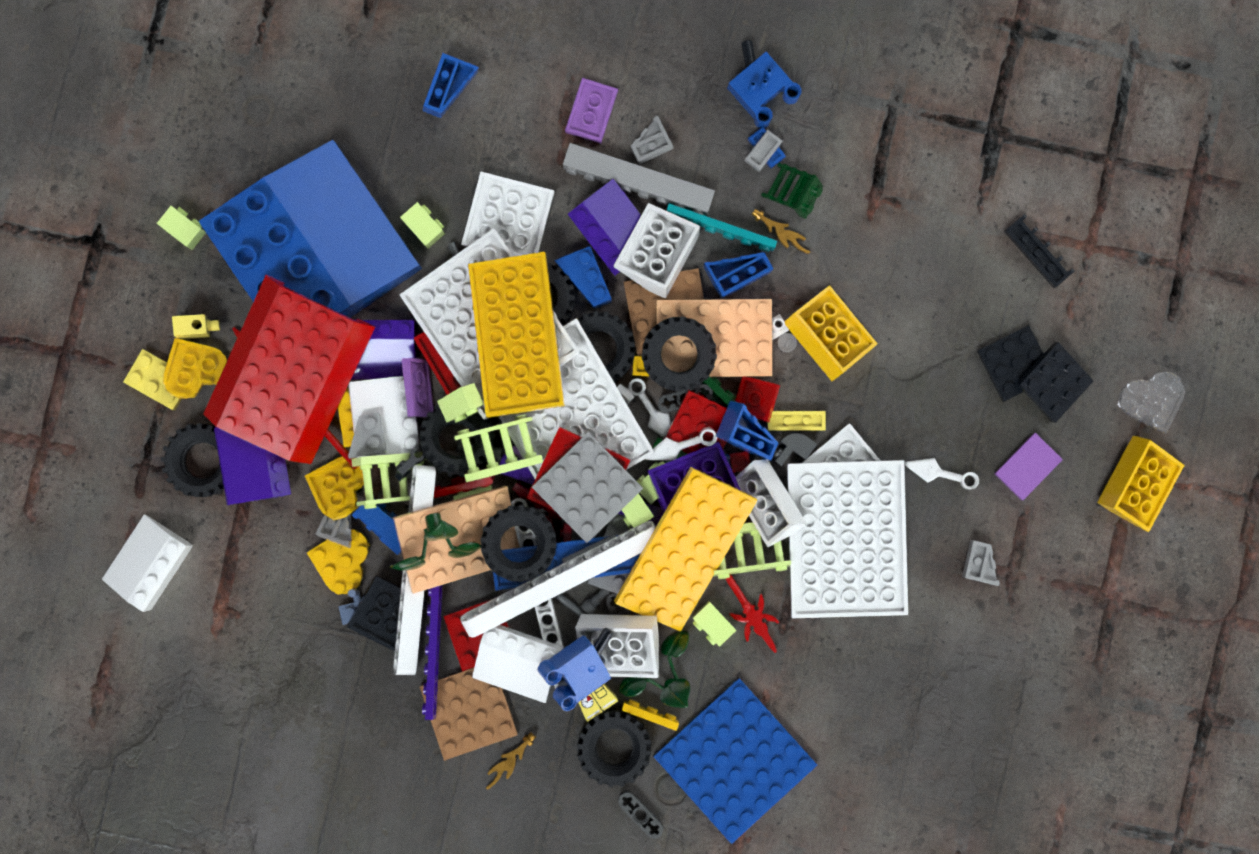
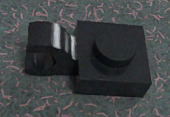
(405, 468)

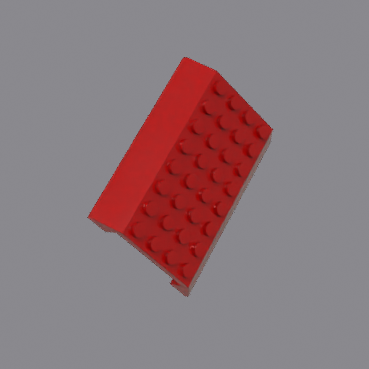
(287, 372)

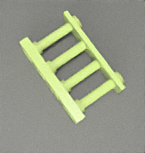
(511, 462)
(383, 463)
(779, 565)

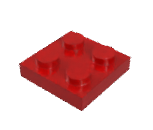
(758, 397)

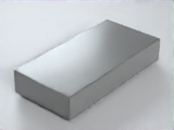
(763, 150)

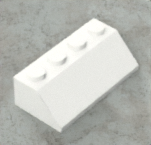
(774, 511)

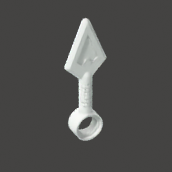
(658, 420)
(668, 449)
(929, 470)

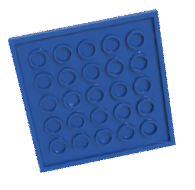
(735, 760)

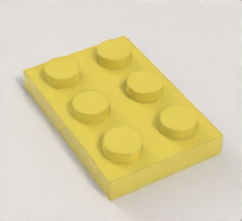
(148, 377)

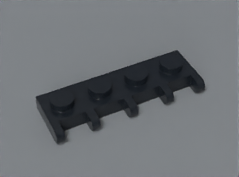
(1037, 252)

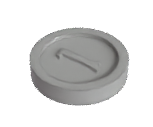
(787, 342)

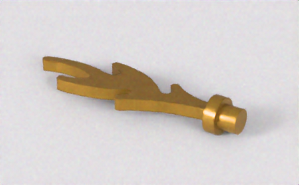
(782, 235)
(509, 764)

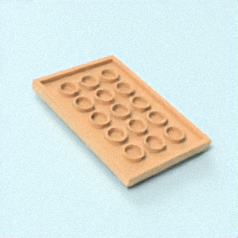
(737, 327)
(469, 518)

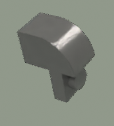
(795, 443)

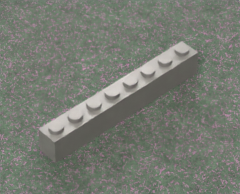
(638, 179)

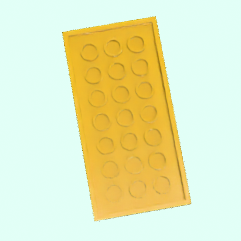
(516, 335)
(685, 549)

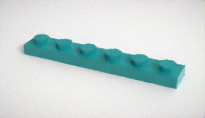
(729, 231)

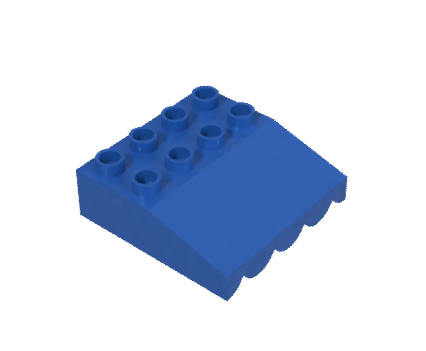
(313, 232)

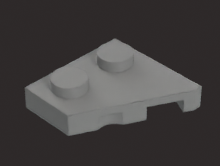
(652, 142)
(368, 436)
(336, 530)
(980, 563)

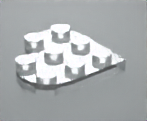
(1153, 400)

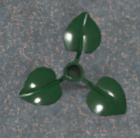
(437, 530)
(676, 690)

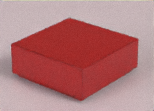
(739, 461)

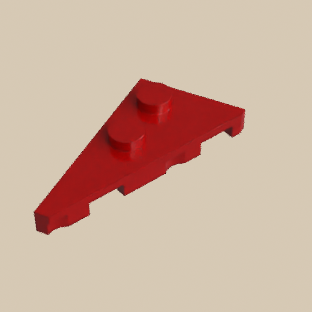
(459, 484)

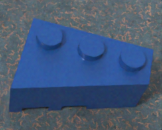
(448, 83)
(736, 273)
(586, 276)
(745, 432)
(381, 523)

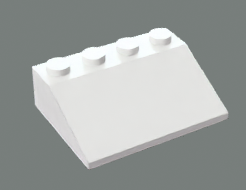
(657, 249)
(389, 400)
(146, 563)
(633, 646)
(512, 660)

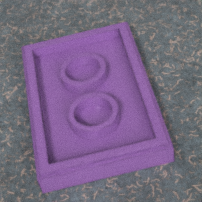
(591, 110)
(417, 387)
(1028, 466)

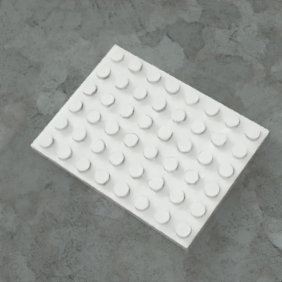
(446, 313)
(590, 406)
(853, 540)

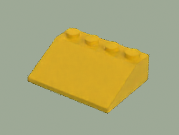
(830, 333)
(1141, 483)

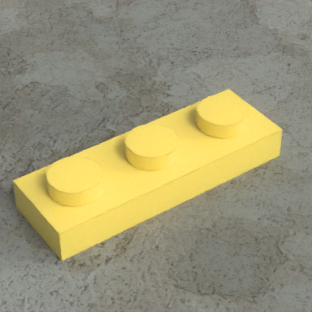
(797, 421)

